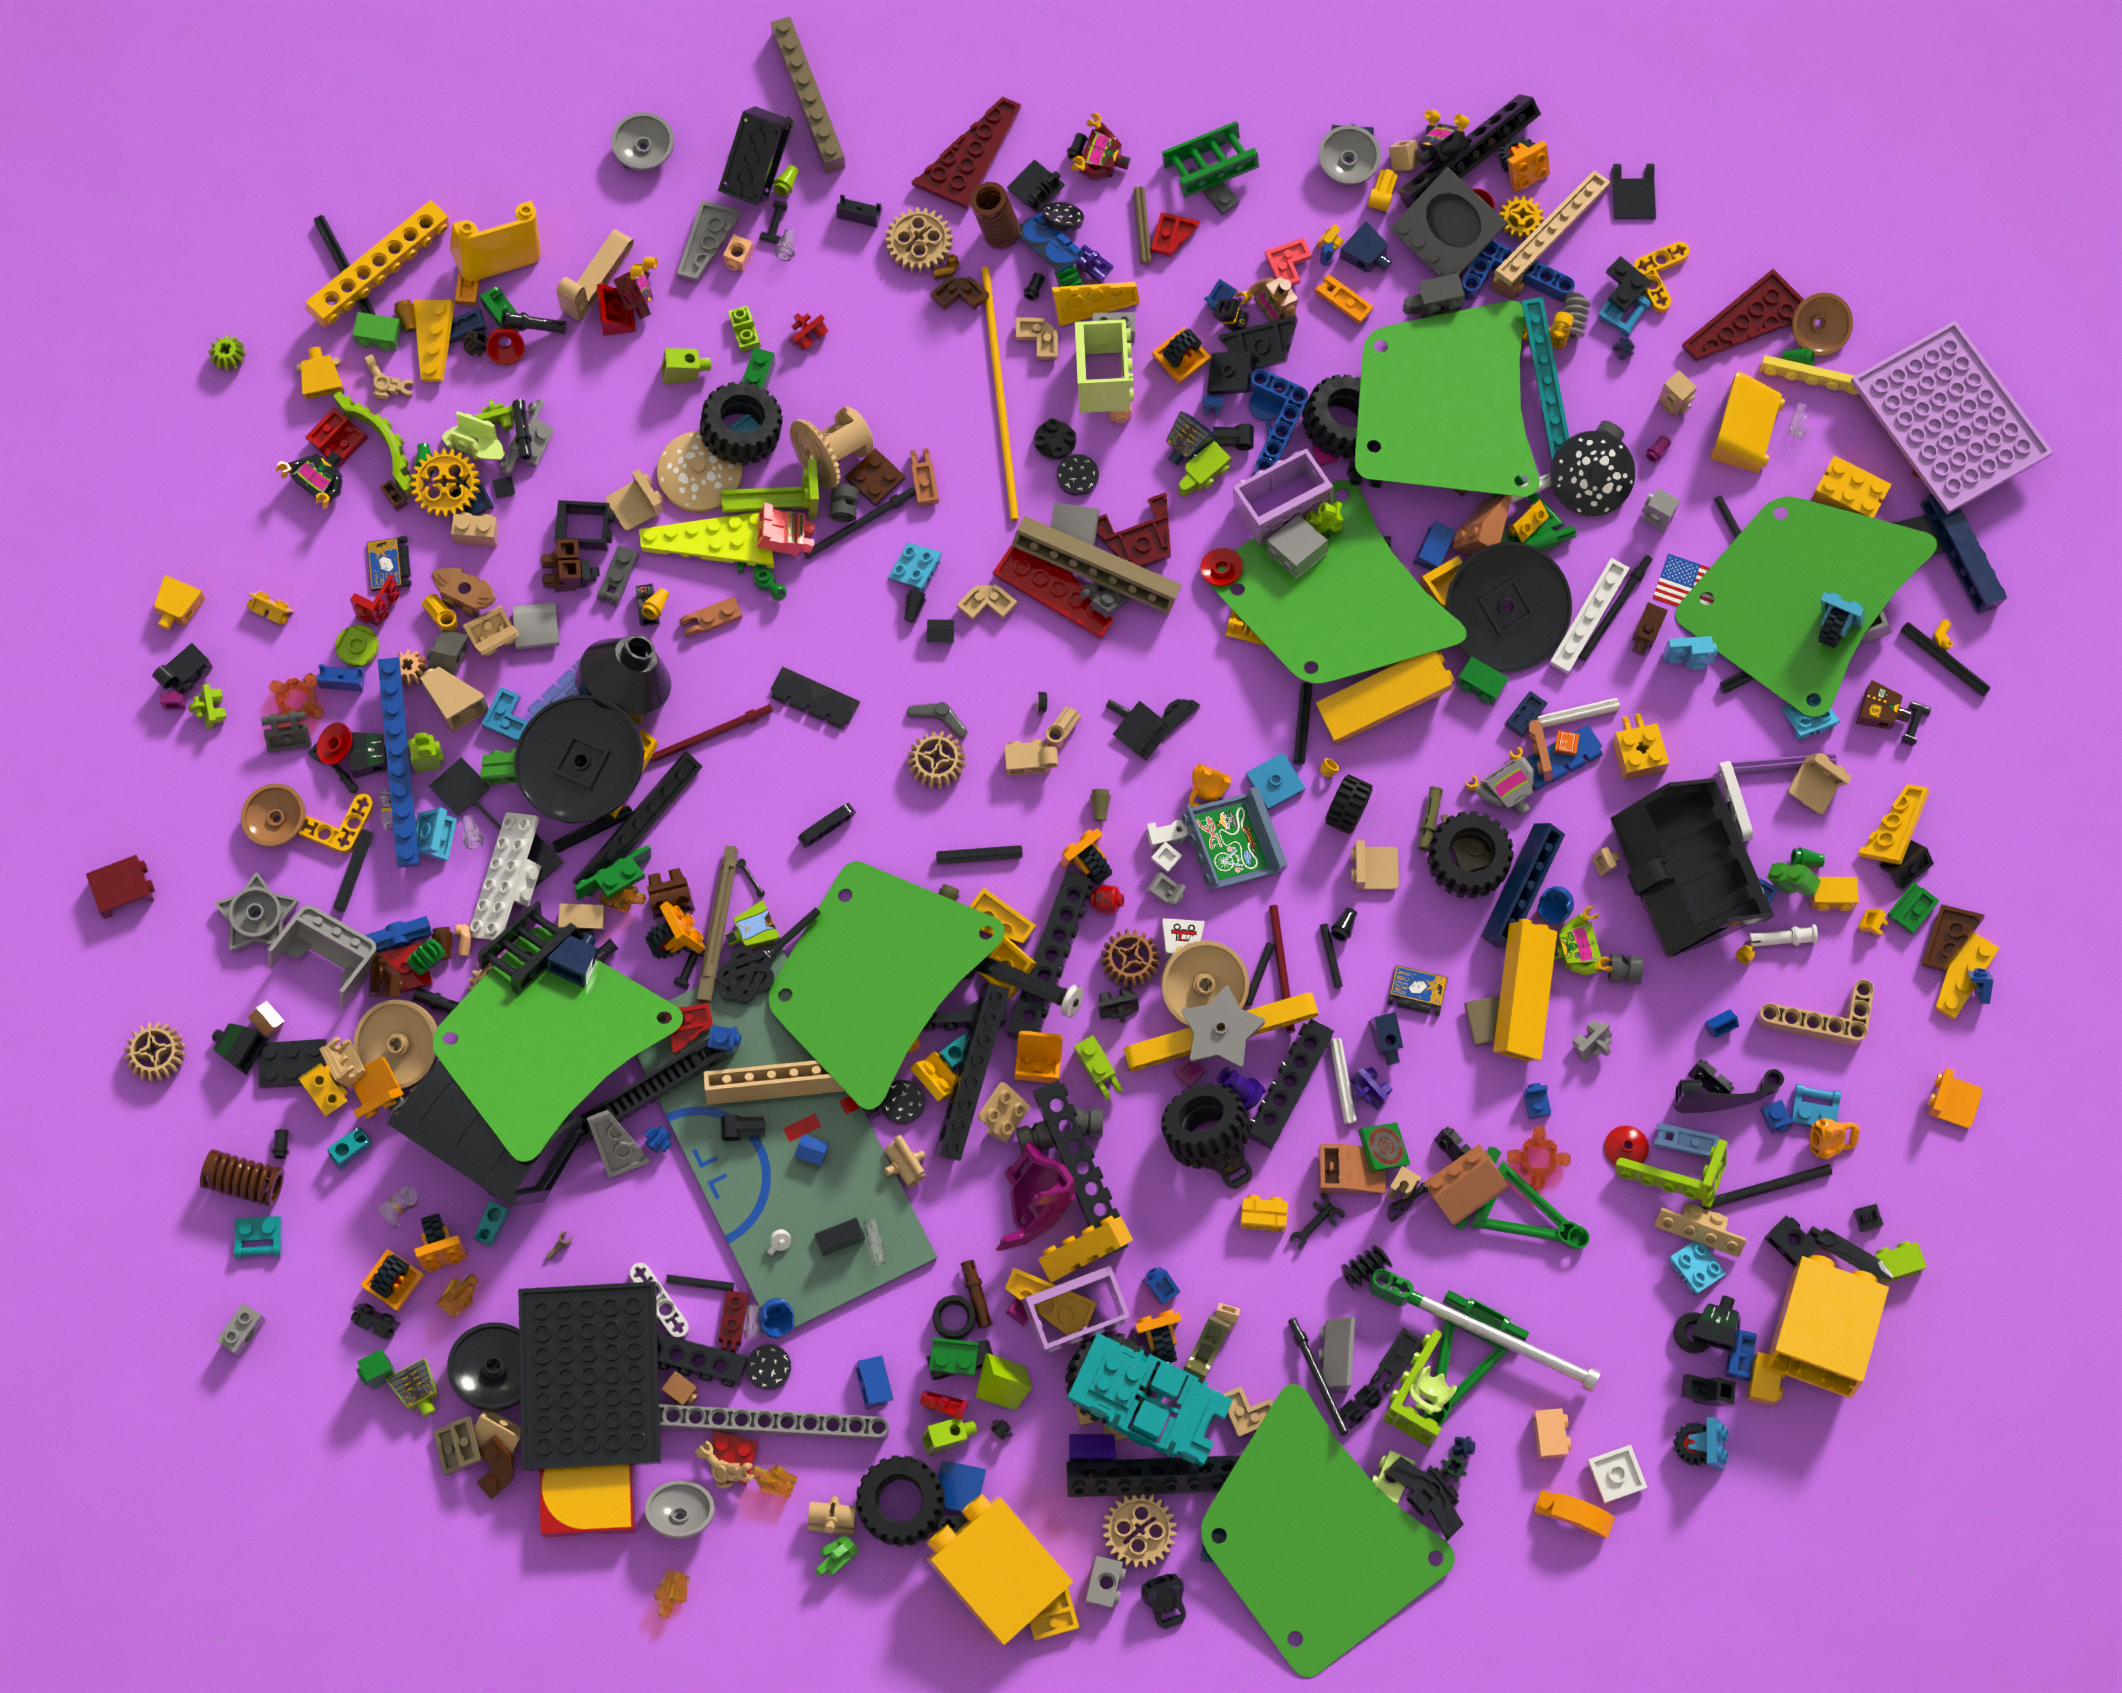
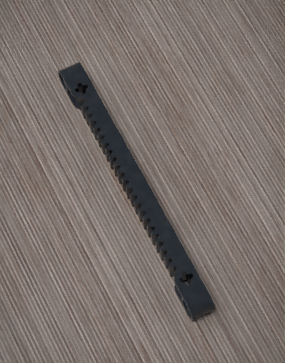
(655, 1085)

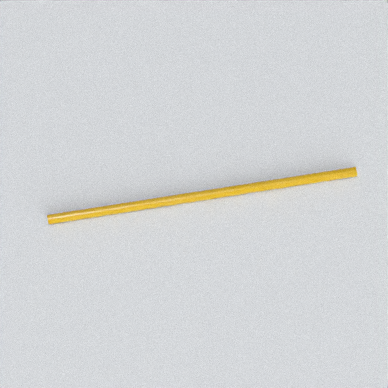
(1004, 432)

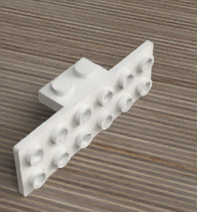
(508, 878)

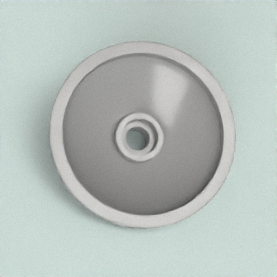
(638, 131)
(1349, 143)
(679, 1509)

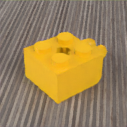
(1643, 738)

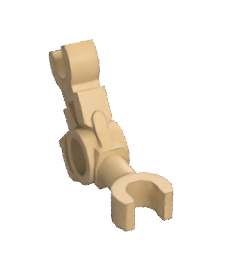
(385, 384)
(723, 1471)

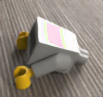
(1508, 784)

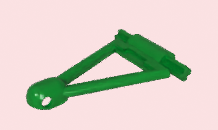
(1544, 536)
(1567, 1231)
(1486, 1315)

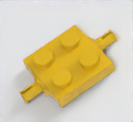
(1011, 955)

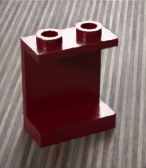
(120, 884)

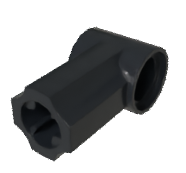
(1239, 436)
(737, 1127)

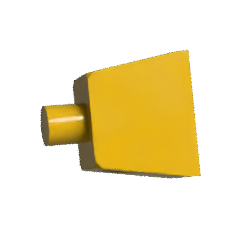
(319, 375)
(176, 602)

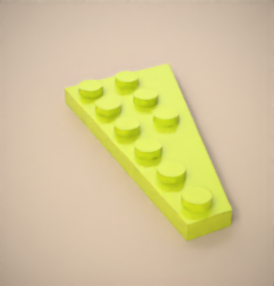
(712, 539)

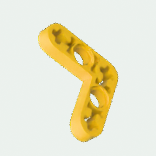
(1652, 272)
(1559, 331)
(338, 835)

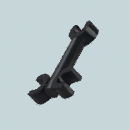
(1326, 1210)

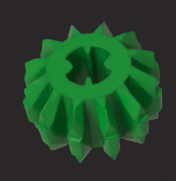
(1068, 277)
(426, 956)

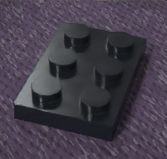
(287, 1061)

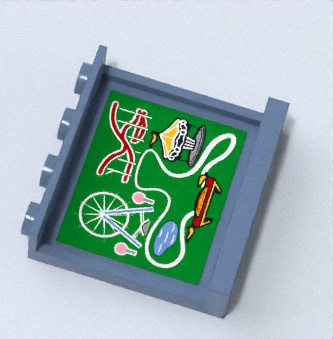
(1234, 840)

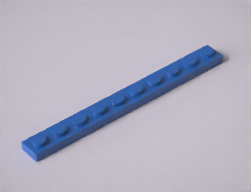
(398, 762)

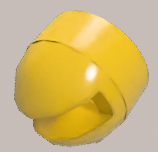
(1329, 768)
(1745, 954)

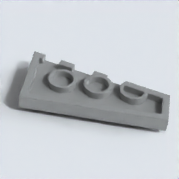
(707, 235)

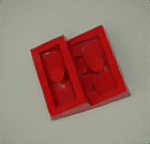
(336, 434)

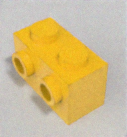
(323, 1089)

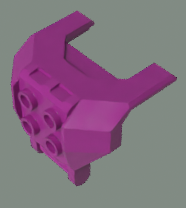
(1037, 1195)

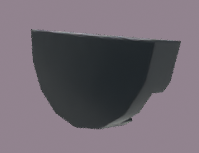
(1179, 711)

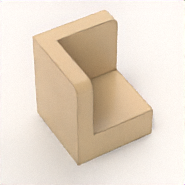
(1404, 155)

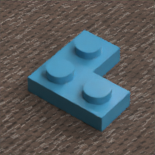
(500, 717)

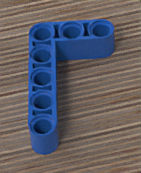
(1531, 279)
(1282, 424)

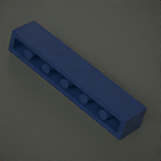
(1965, 555)
(1523, 882)

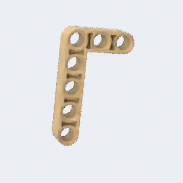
(579, 296)
(1844, 1025)

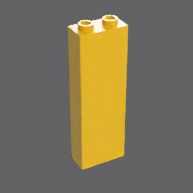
(1385, 695)
(1525, 991)

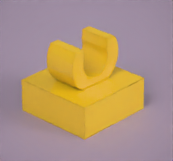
(1330, 236)
(1872, 921)

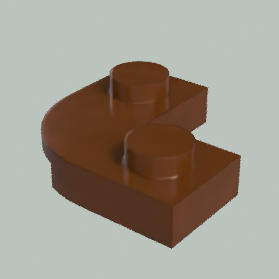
(957, 288)
(502, 1466)

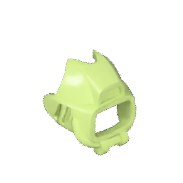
(1431, 1388)

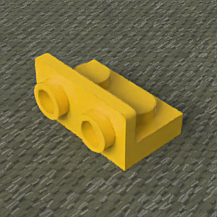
(935, 1076)

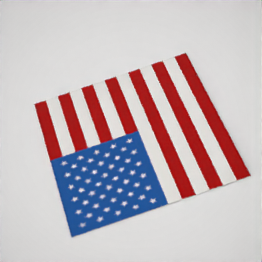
(1678, 580)

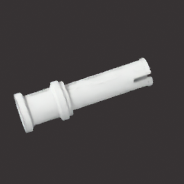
(1794, 936)

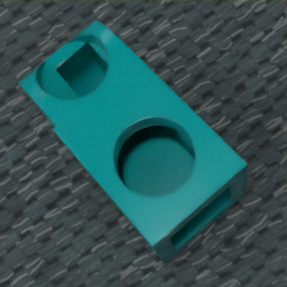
(953, 1052)
(349, 1147)
(491, 1223)

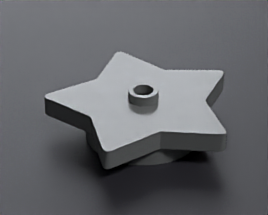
(253, 900)
(1225, 1044)

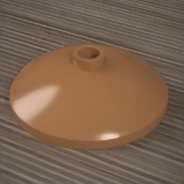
(1834, 325)
(265, 807)

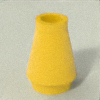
(653, 607)

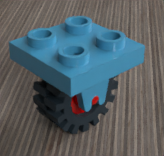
(1703, 1444)

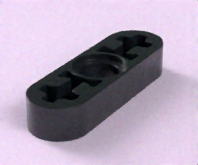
(826, 825)

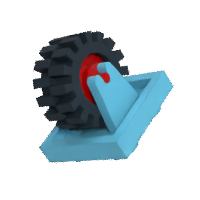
(1838, 618)

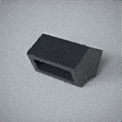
(940, 630)

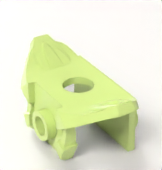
(469, 427)

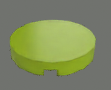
(357, 646)

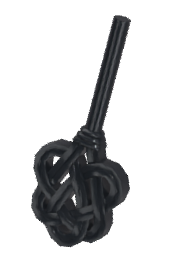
(751, 958)

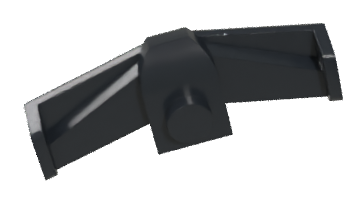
(1426, 1495)

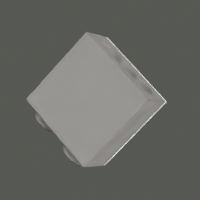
(1297, 546)

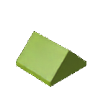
(1003, 1382)

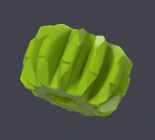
(224, 360)

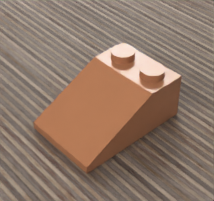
(1483, 525)

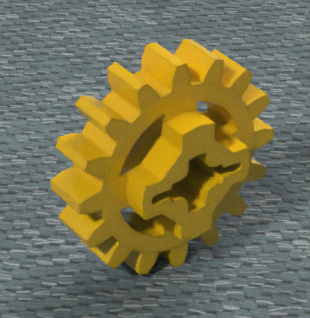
(1531, 217)

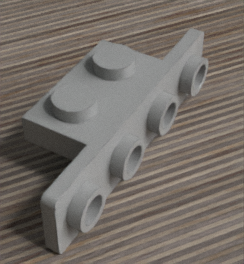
(540, 436)

